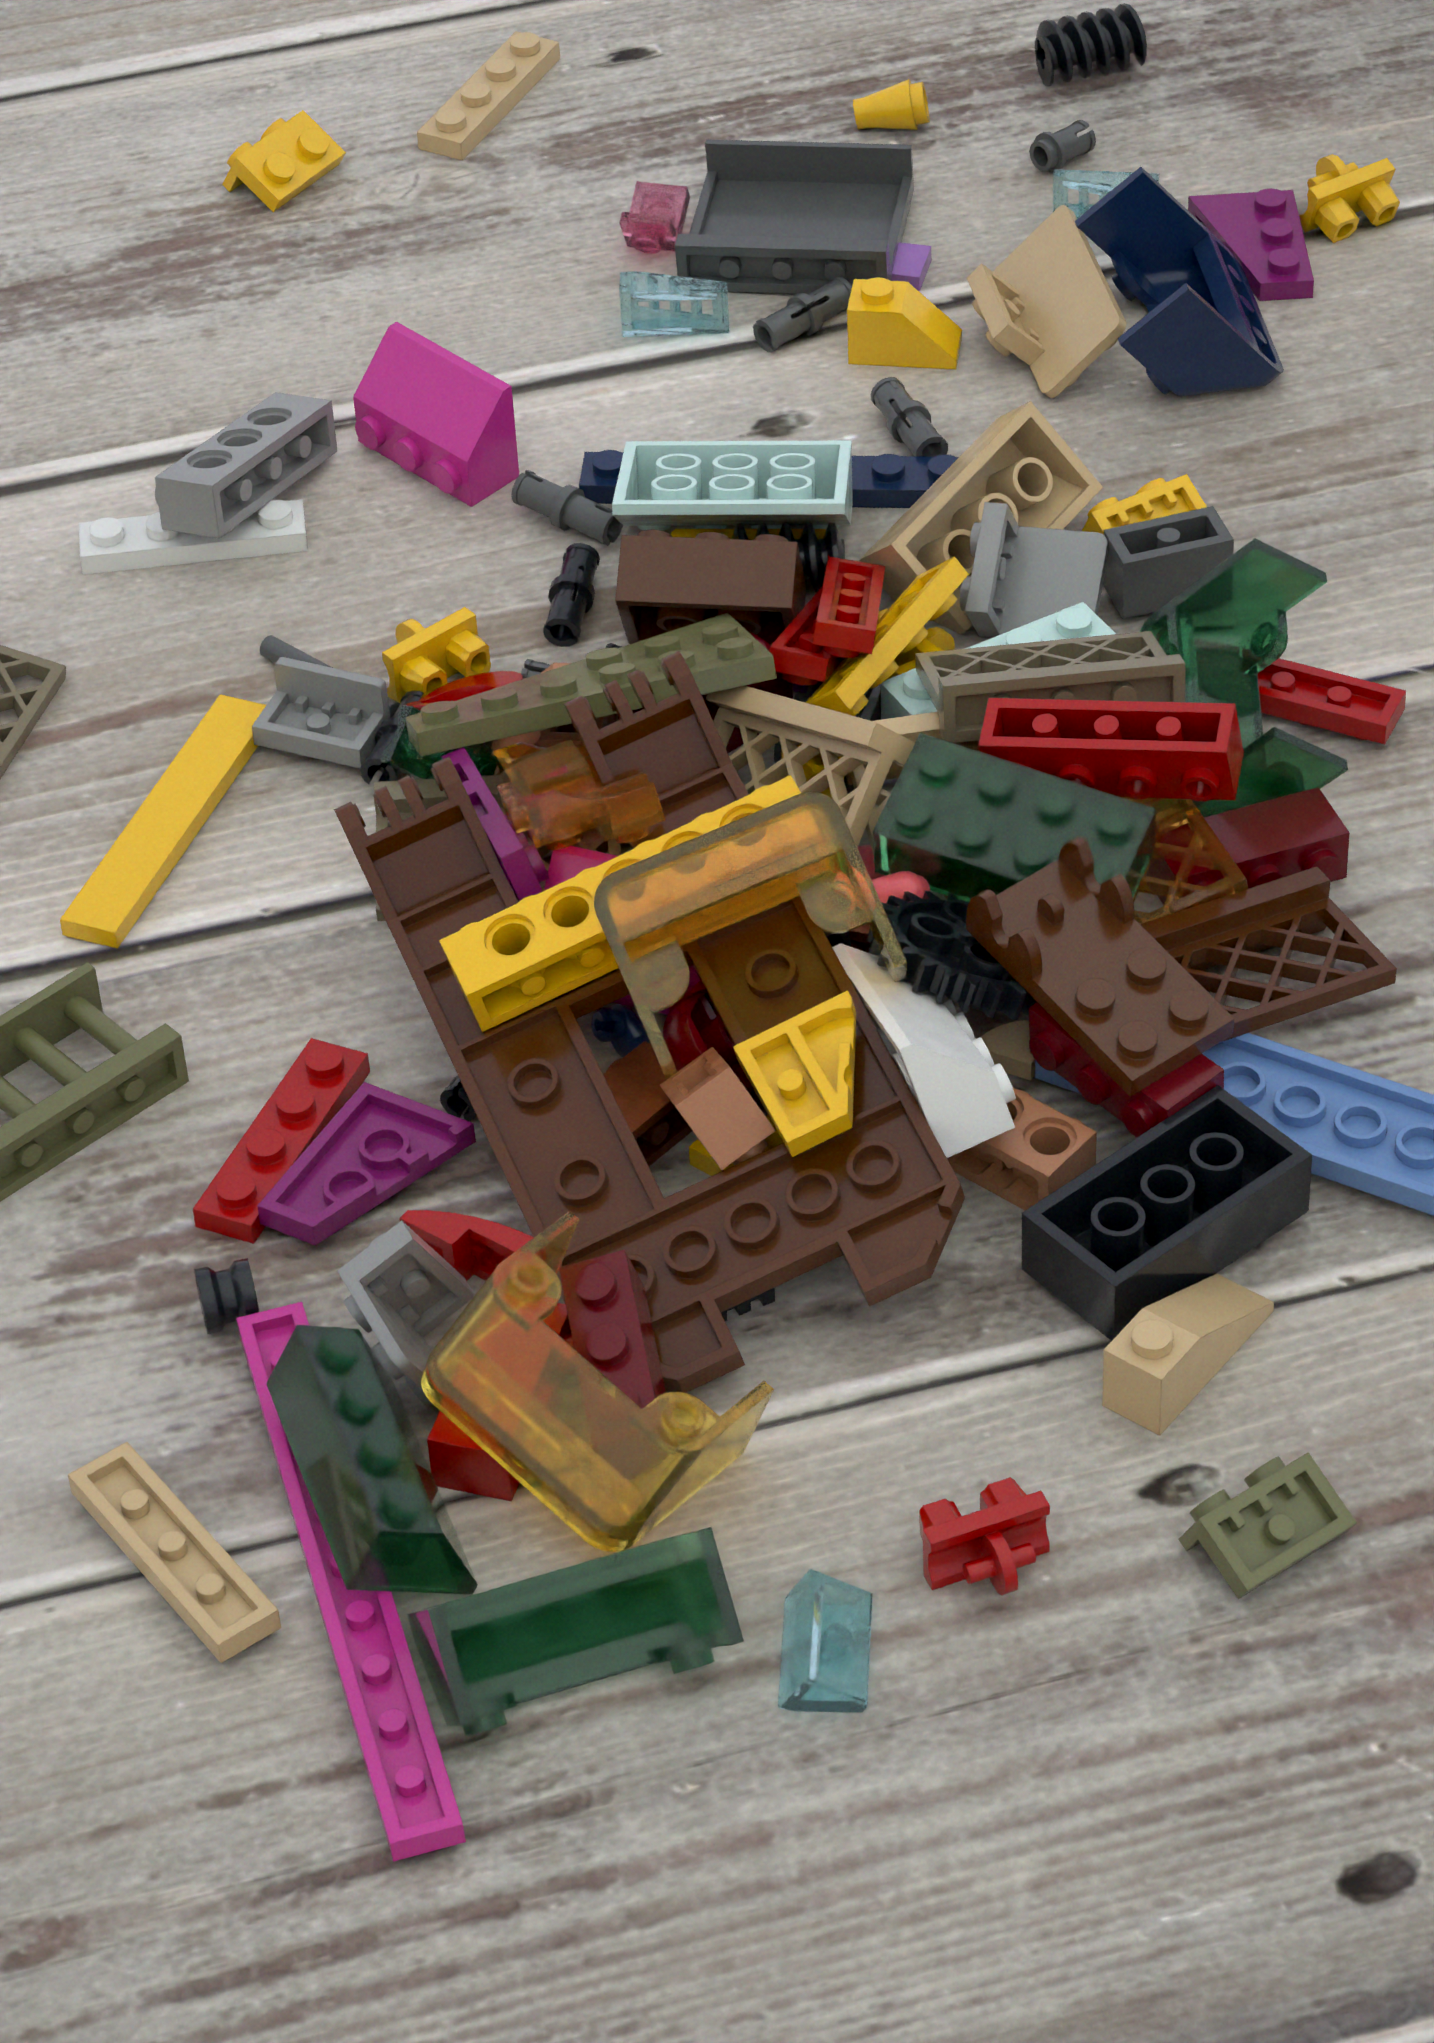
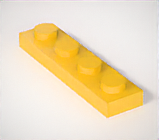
(896, 634)

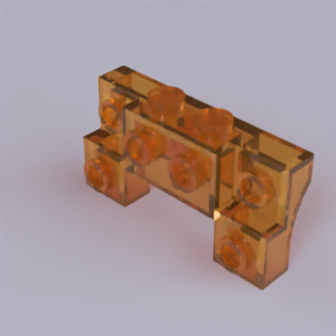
(559, 796)

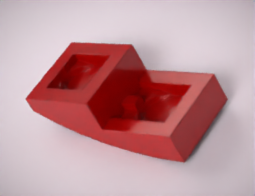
(466, 1241)

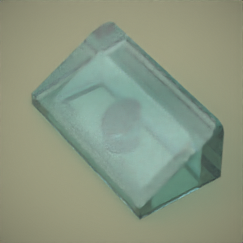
(825, 1646)

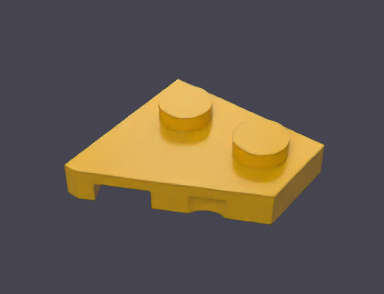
(806, 1072)

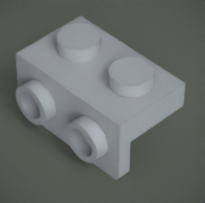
(322, 713)

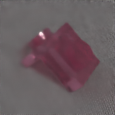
(655, 217)

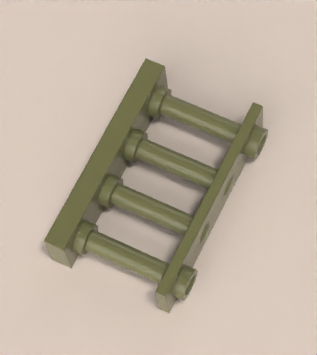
(90, 1101)

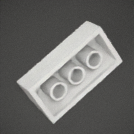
(936, 1055)

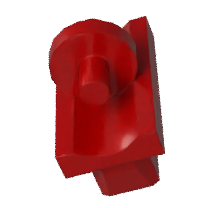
(985, 1543)

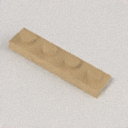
(488, 95)
(174, 1552)

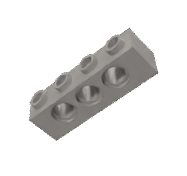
(245, 465)

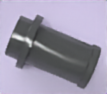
(1053, 149)

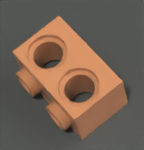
(718, 1109)
(1031, 1158)

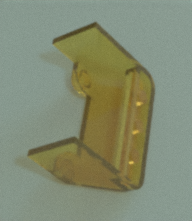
(725, 878)
(565, 1424)

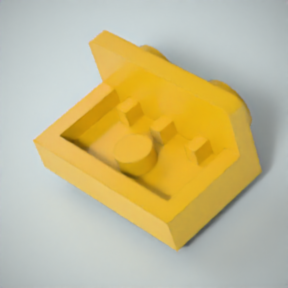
(284, 160)

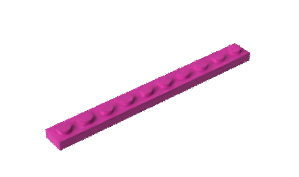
(365, 1642)

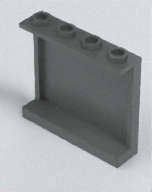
(797, 214)

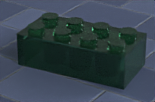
(992, 823)

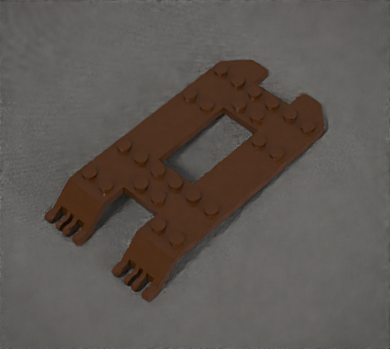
(554, 1125)

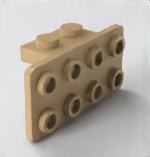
(1049, 303)

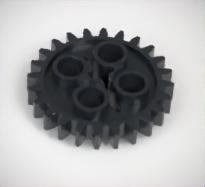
(948, 958)

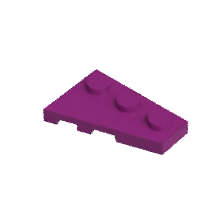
(1263, 236)
(515, 855)
(359, 1161)

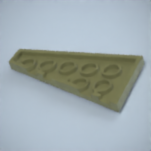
(715, 649)

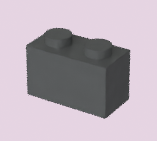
(1162, 558)

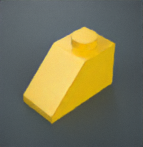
(899, 327)

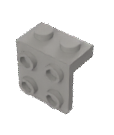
(1028, 572)
(402, 1295)

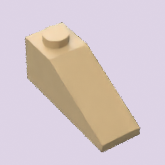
(1177, 1349)

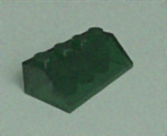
(365, 1467)

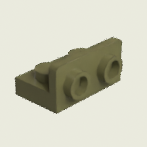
(1270, 1524)

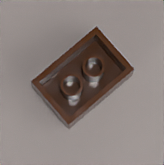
(686, 580)

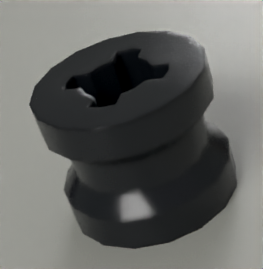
(226, 1294)

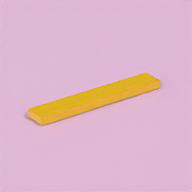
(164, 825)

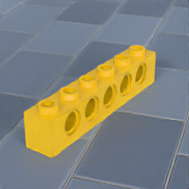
(554, 937)

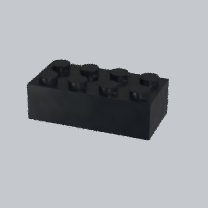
(1166, 1210)

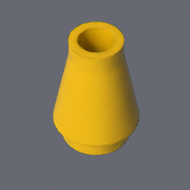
(893, 107)

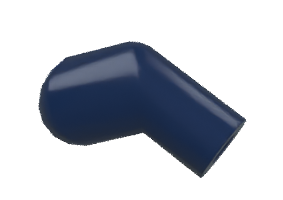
(620, 1027)

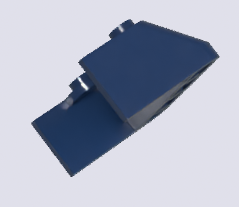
(1201, 311)

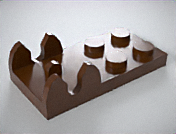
(1098, 969)

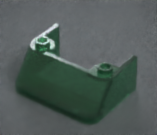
(1226, 634)
(576, 1628)

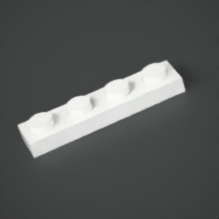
(142, 543)

